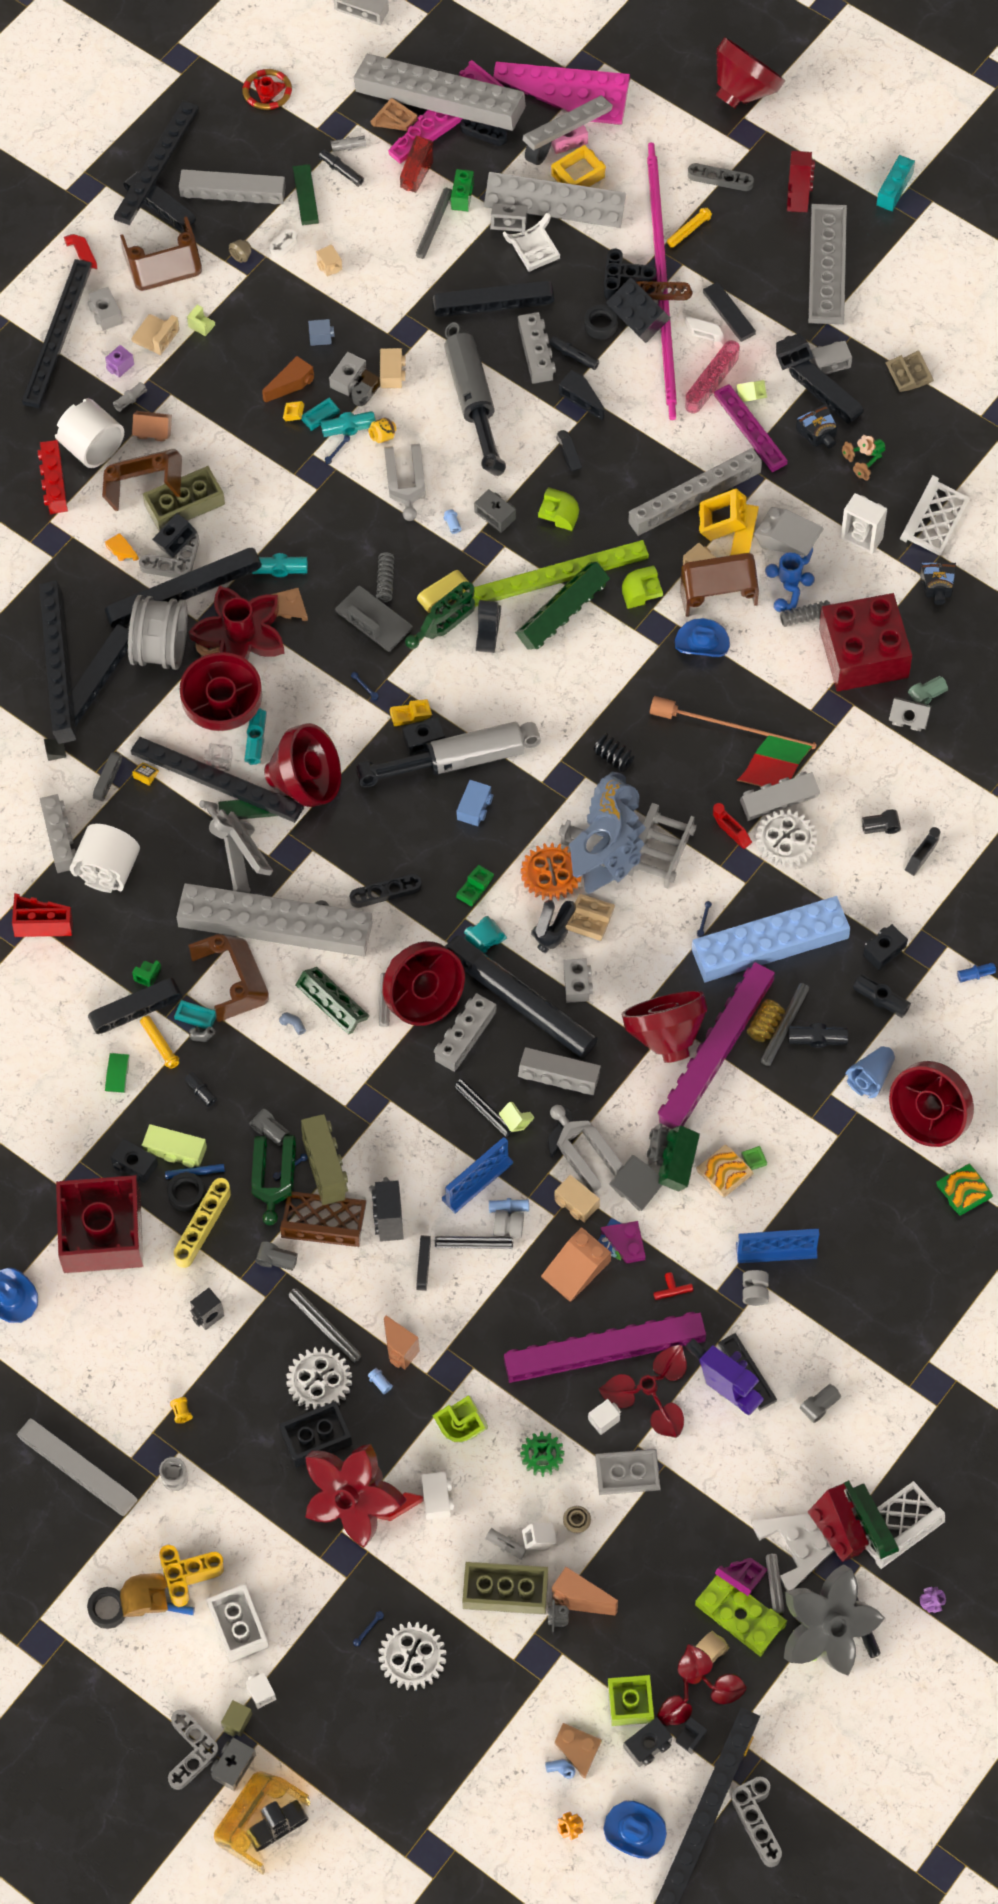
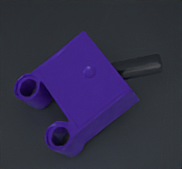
(728, 1376)

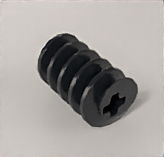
(612, 753)

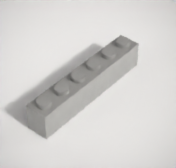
(232, 186)

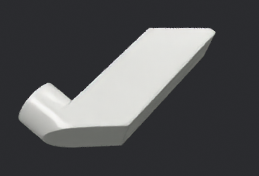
(706, 330)

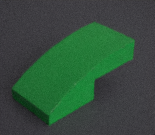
(475, 885)
(117, 1072)

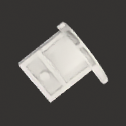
(534, 245)

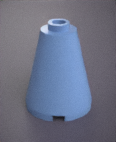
(871, 1072)

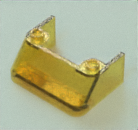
(230, 1832)

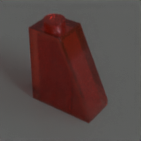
(417, 164)

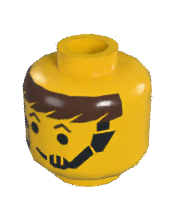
(382, 430)

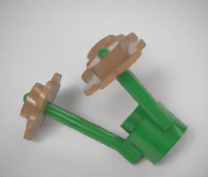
(869, 447)

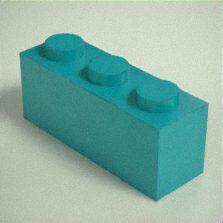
(895, 183)

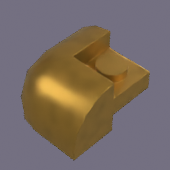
(144, 1595)

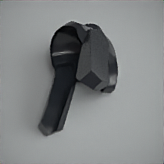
(552, 936)

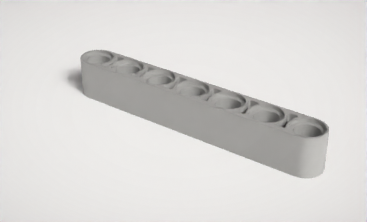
(77, 1467)

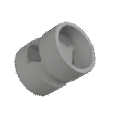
(508, 1223)
(755, 1288)
(173, 1473)

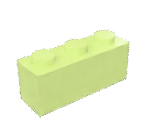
(174, 1146)

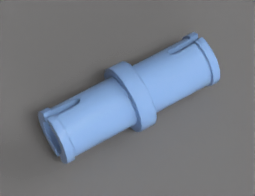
(509, 1205)

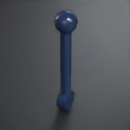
(328, 460)
(374, 696)
(700, 933)
(303, 1157)
(379, 1616)

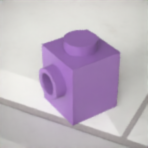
(119, 361)

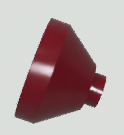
(743, 75)
(221, 691)
(305, 766)
(423, 983)
(667, 1023)
(931, 1103)

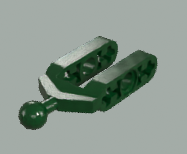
(429, 627)
(273, 1195)

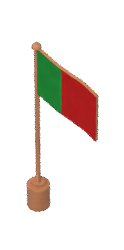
(773, 760)

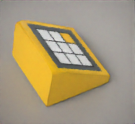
(145, 773)

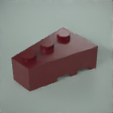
(800, 181)
(838, 1524)

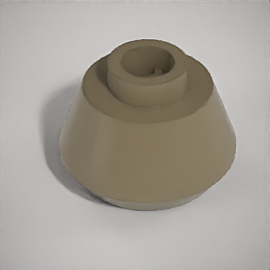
(240, 250)
(577, 1519)

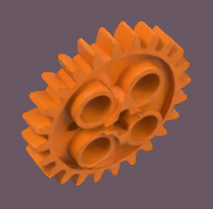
(534, 875)

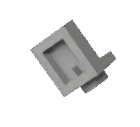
(568, 833)

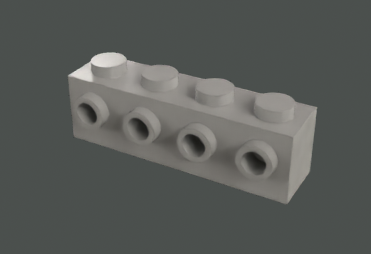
(535, 347)
(779, 796)
(57, 832)
(465, 1032)
(559, 1071)

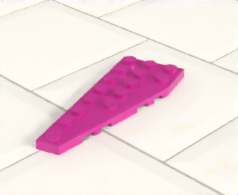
(567, 87)

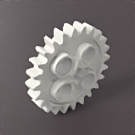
(775, 827)
(307, 1366)
(395, 1649)

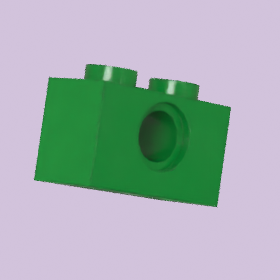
(462, 190)

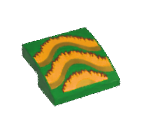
(964, 1189)

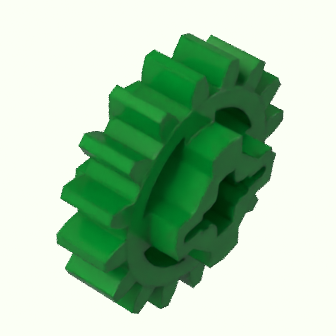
(536, 1447)

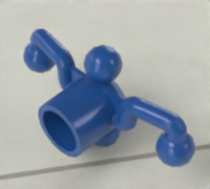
(790, 578)

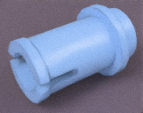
(451, 518)
(380, 1381)

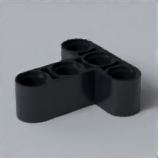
(619, 273)
(488, 625)
(276, 1823)

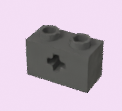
(495, 510)
(232, 1775)

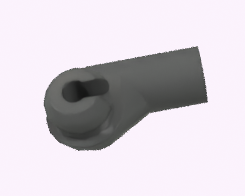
(196, 1035)

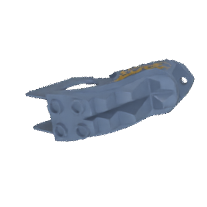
(615, 820)

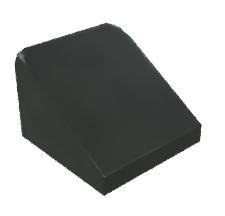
(54, 750)

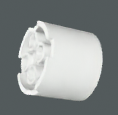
(89, 433)
(105, 857)

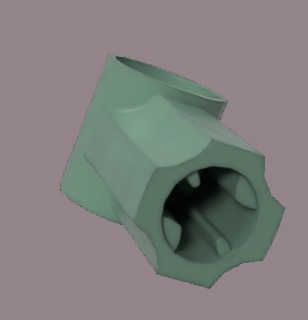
(925, 692)

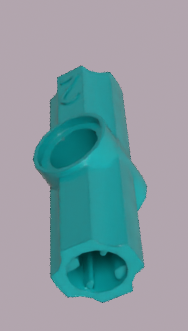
(347, 424)
(281, 565)
(255, 745)

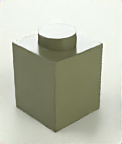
(236, 1719)

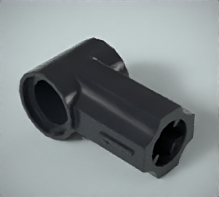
(887, 822)

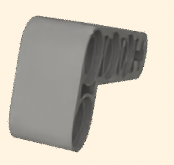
(760, 1824)

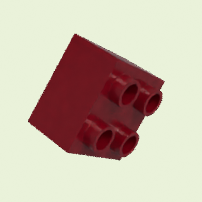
(865, 642)
(99, 1224)

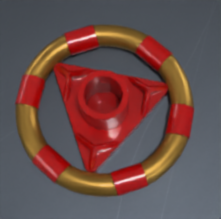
(267, 89)

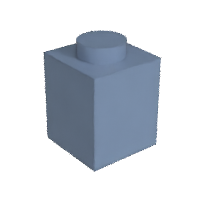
(320, 332)

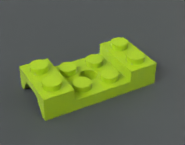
(756, 1630)

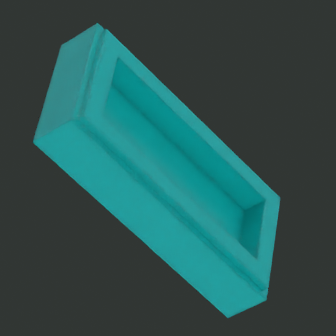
(321, 412)
(195, 1015)

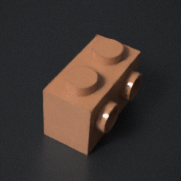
(151, 425)

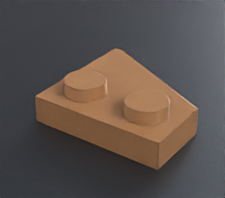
(394, 116)
(291, 604)
(577, 1747)

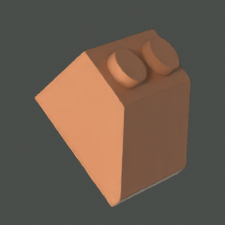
(401, 1343)

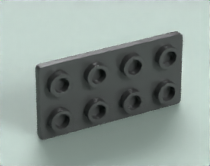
(374, 618)

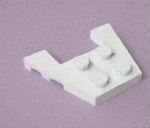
(803, 1541)

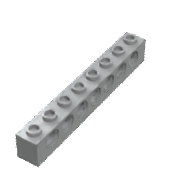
(695, 491)

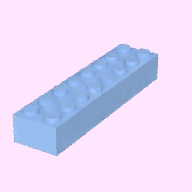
(770, 938)

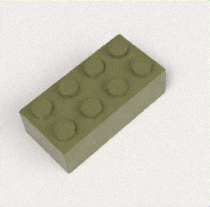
(198, 496)
(324, 1159)
(505, 1588)

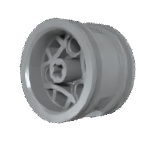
(157, 632)

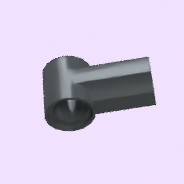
(265, 1124)
(270, 1255)
(816, 1406)

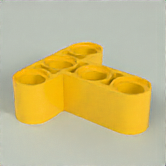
(183, 1568)

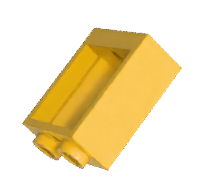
(560, 175)
(737, 518)

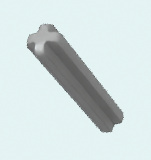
(384, 1011)
(775, 1583)

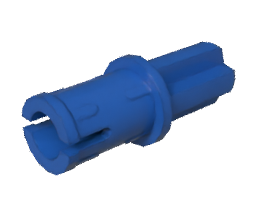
(976, 972)

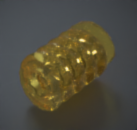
(764, 1020)

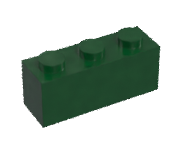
(678, 1158)

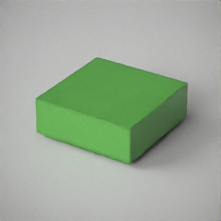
(754, 1158)

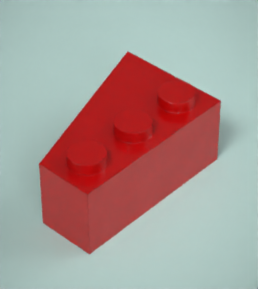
(40, 919)

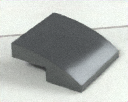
(636, 1182)

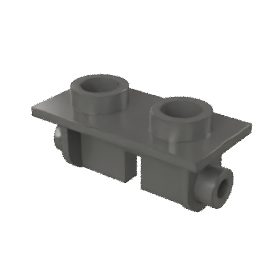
(657, 1138)
(558, 1615)

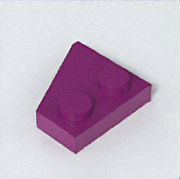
(626, 1240)
(742, 1574)

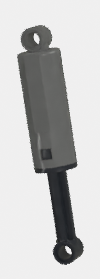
(473, 392)

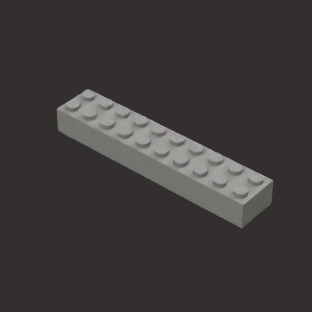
(440, 91)
(274, 919)

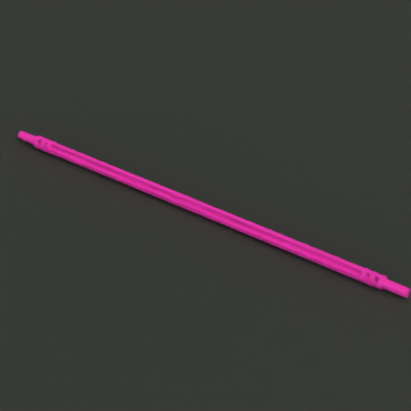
(661, 276)

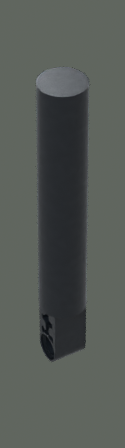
(523, 998)

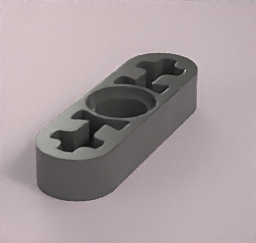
(107, 776)

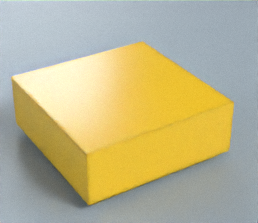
(293, 411)

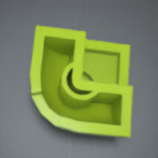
(559, 508)
(641, 586)
(461, 1420)

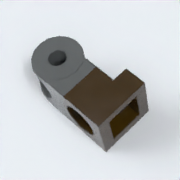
(366, 389)

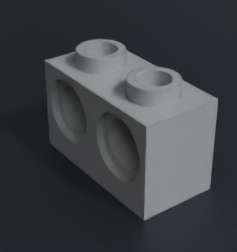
(575, 980)

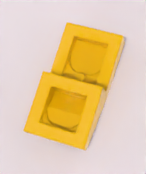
(414, 712)

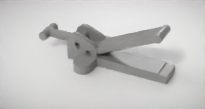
(237, 843)

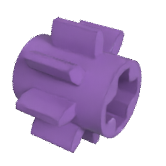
(932, 1599)

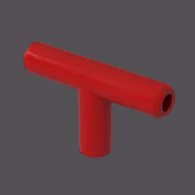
(672, 1289)

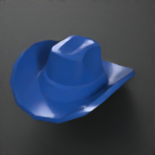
(702, 638)
(17, 1296)
(635, 1829)

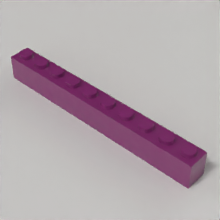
(716, 1047)
(603, 1347)

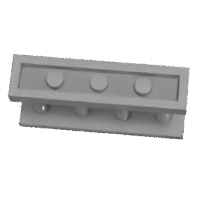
(653, 816)

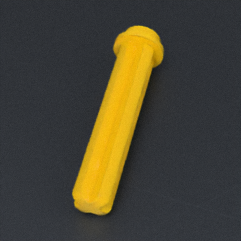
(703, 215)
(170, 1059)

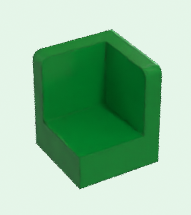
(147, 973)

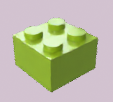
(630, 1700)

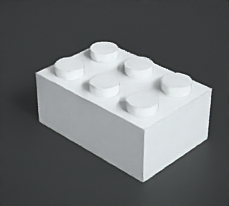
(863, 523)
(237, 1623)

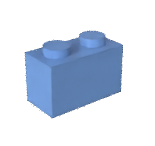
(474, 803)

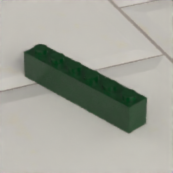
(562, 606)

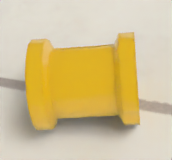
(181, 1410)

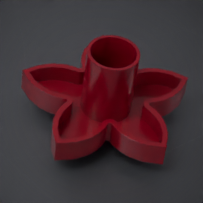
(240, 625)
(351, 1492)

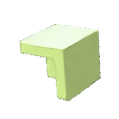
(199, 322)
(752, 390)
(514, 1119)

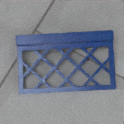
(477, 1176)
(777, 1245)

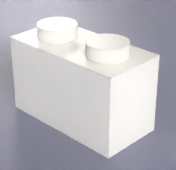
(436, 1495)

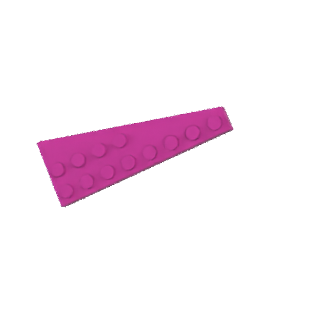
(434, 124)

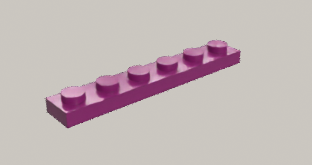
(750, 428)

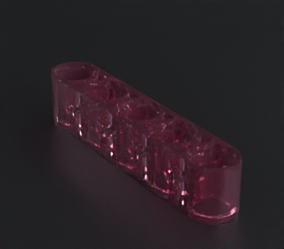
(712, 376)

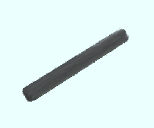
(434, 223)
(784, 1024)
(311, 1311)

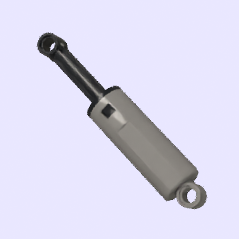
(458, 752)

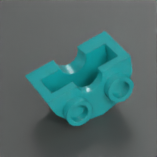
(485, 934)

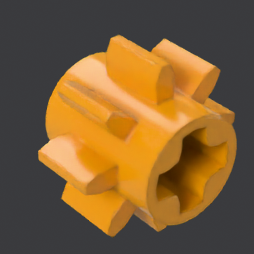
(570, 1825)

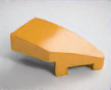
(119, 546)

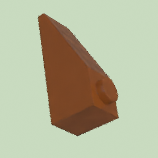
(290, 379)

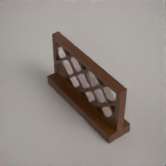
(323, 1234)

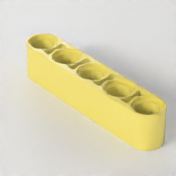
(202, 1231)

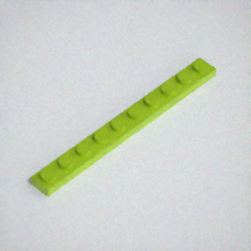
(559, 572)

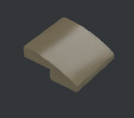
(909, 371)

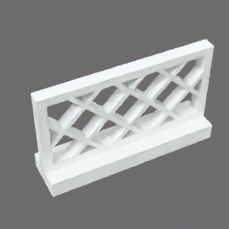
(923, 506)
(913, 1533)

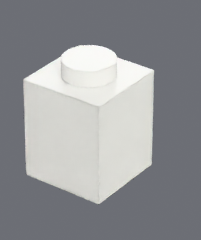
(604, 1416)
(539, 1536)
(260, 1689)

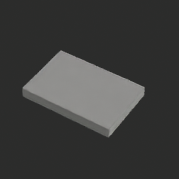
(627, 1472)

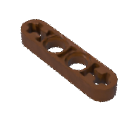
(661, 286)

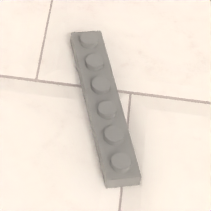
(567, 122)

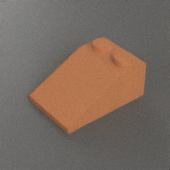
(577, 1264)
(582, 1595)

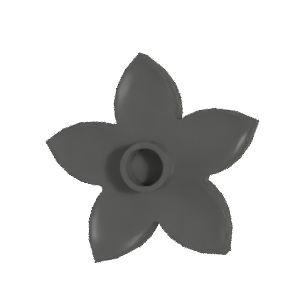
(829, 1622)

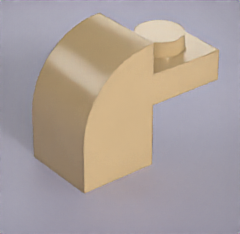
(713, 1645)

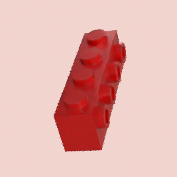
(53, 475)

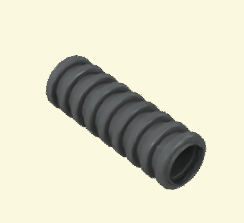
(385, 577)
(801, 614)

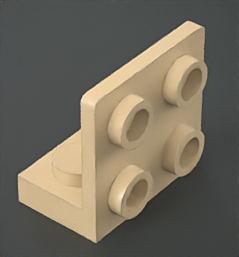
(156, 333)

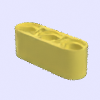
(438, 590)

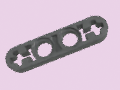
(720, 180)

